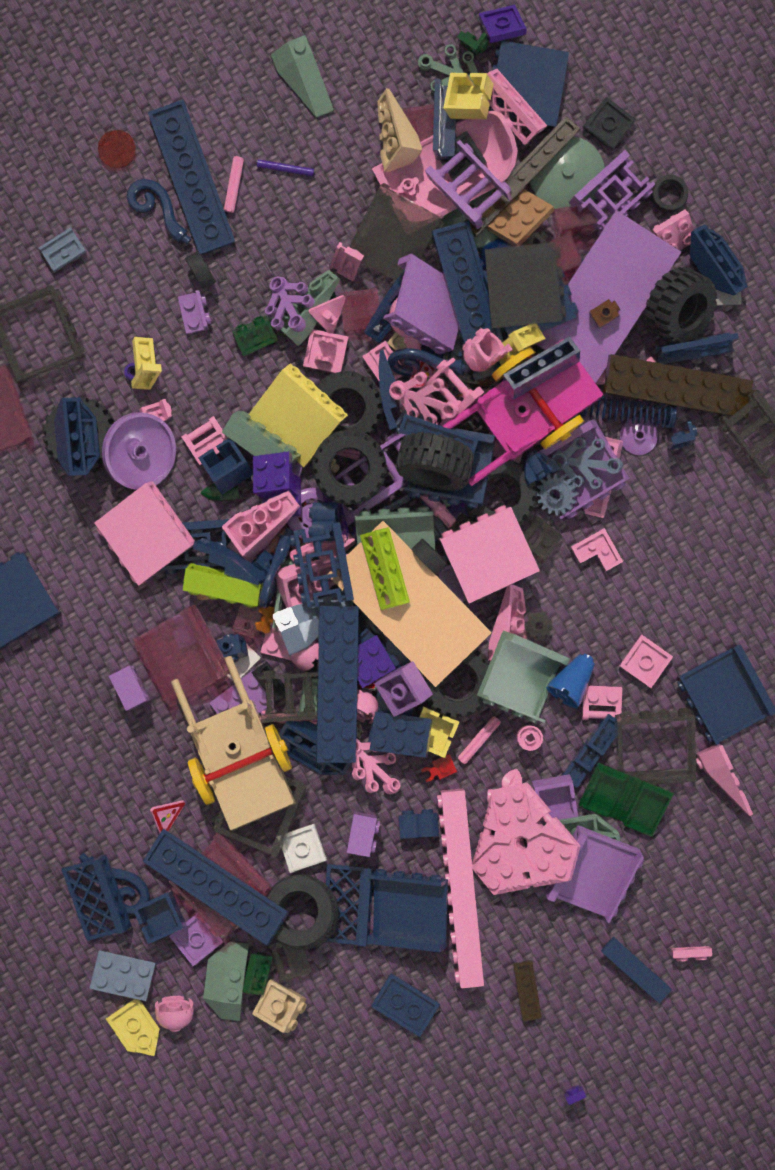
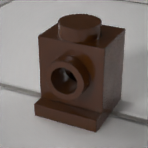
(602, 320)

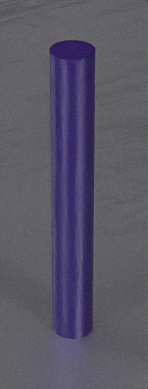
(285, 167)

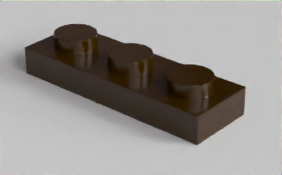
(527, 990)

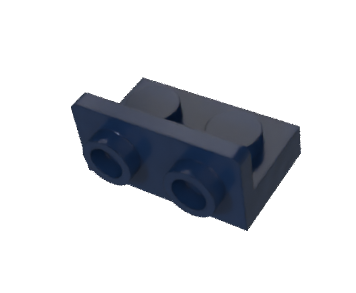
(683, 438)

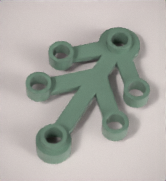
(445, 69)

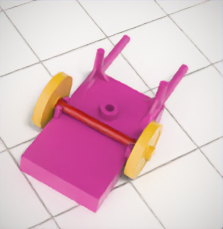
(545, 410)

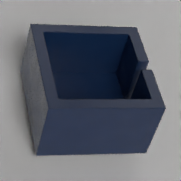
(228, 472)
(161, 915)

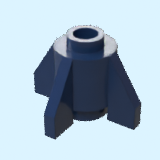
(538, 467)

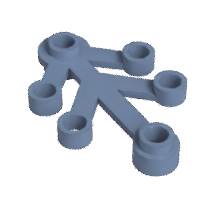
(584, 462)

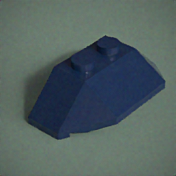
(717, 261)
(76, 436)
(301, 745)

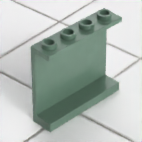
(407, 524)

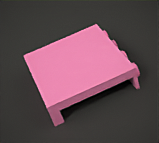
(144, 533)
(489, 553)

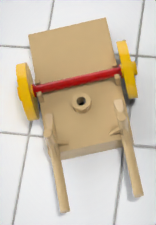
(246, 779)

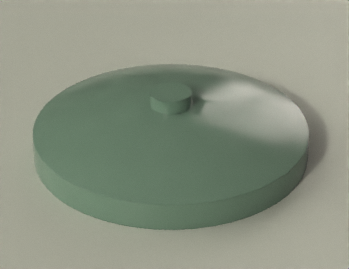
(568, 173)

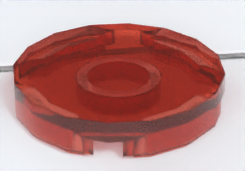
(116, 149)

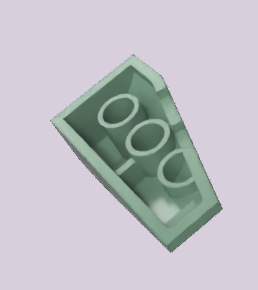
(299, 69)
(321, 290)

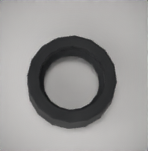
(655, 194)
(200, 270)
(429, 556)

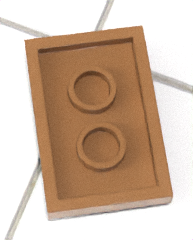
(520, 218)

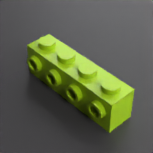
(216, 585)

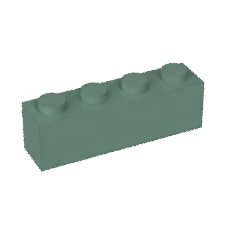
(255, 437)

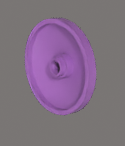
(138, 450)

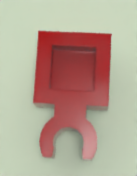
(442, 767)

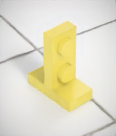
(522, 339)
(145, 366)

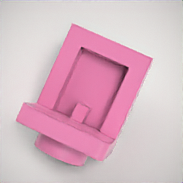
(160, 409)

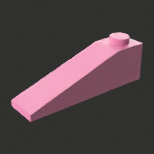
(257, 527)

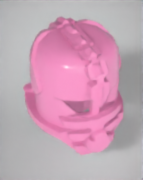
(484, 350)

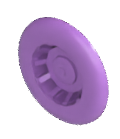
(306, 495)

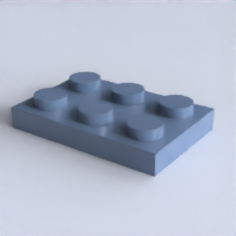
(122, 975)

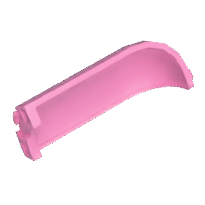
(494, 142)

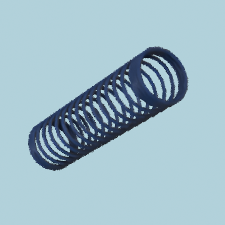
(669, 415)

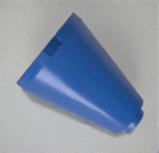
(572, 681)

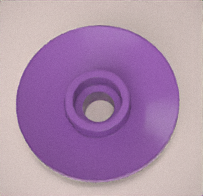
(632, 443)

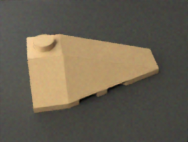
(399, 138)

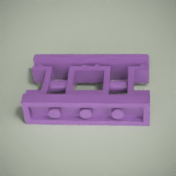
(602, 181)

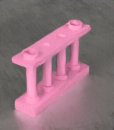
(468, 395)

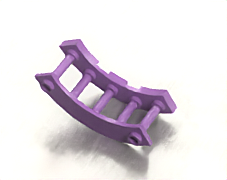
(384, 492)

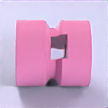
(529, 737)

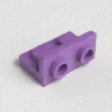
(193, 312)

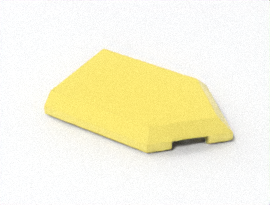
(135, 1028)

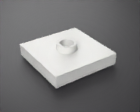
(303, 848)

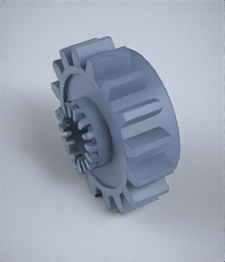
(548, 496)

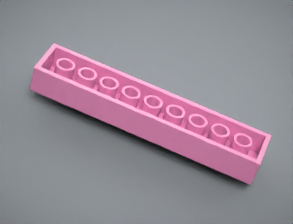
(462, 892)

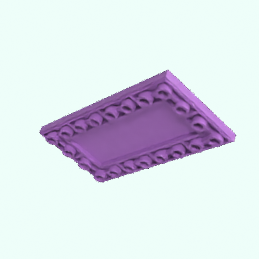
(618, 268)

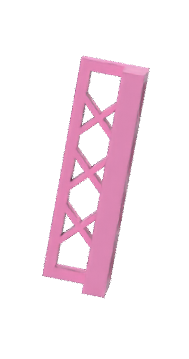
(517, 105)

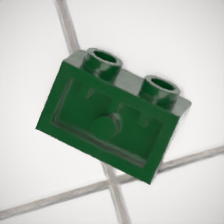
(469, 42)
(254, 335)
(257, 973)

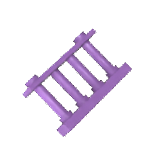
(461, 202)

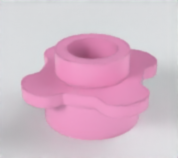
(411, 190)

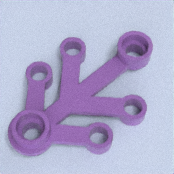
(278, 287)

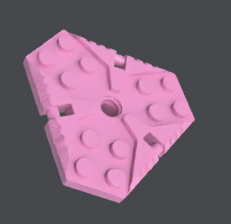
(504, 859)

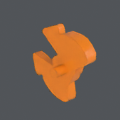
(266, 619)

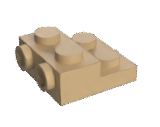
(280, 1007)

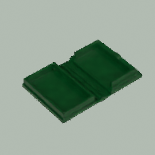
(625, 799)

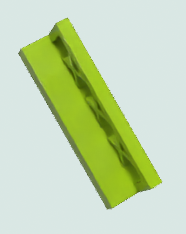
(388, 568)

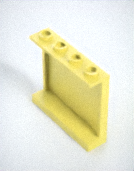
(298, 412)

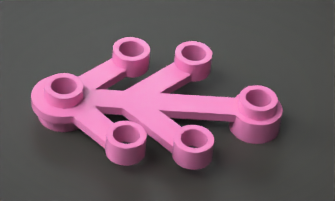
(421, 399)
(370, 766)

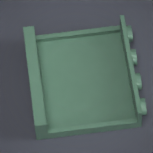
(520, 676)

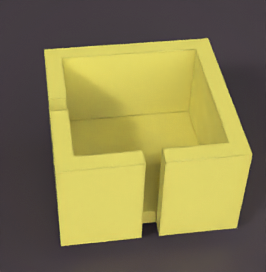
(466, 100)
(440, 731)

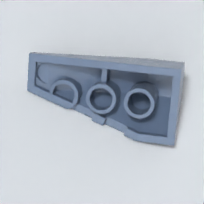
(300, 624)

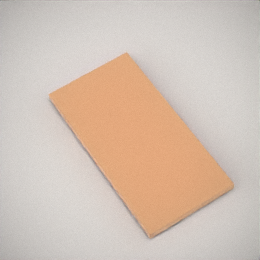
(430, 629)

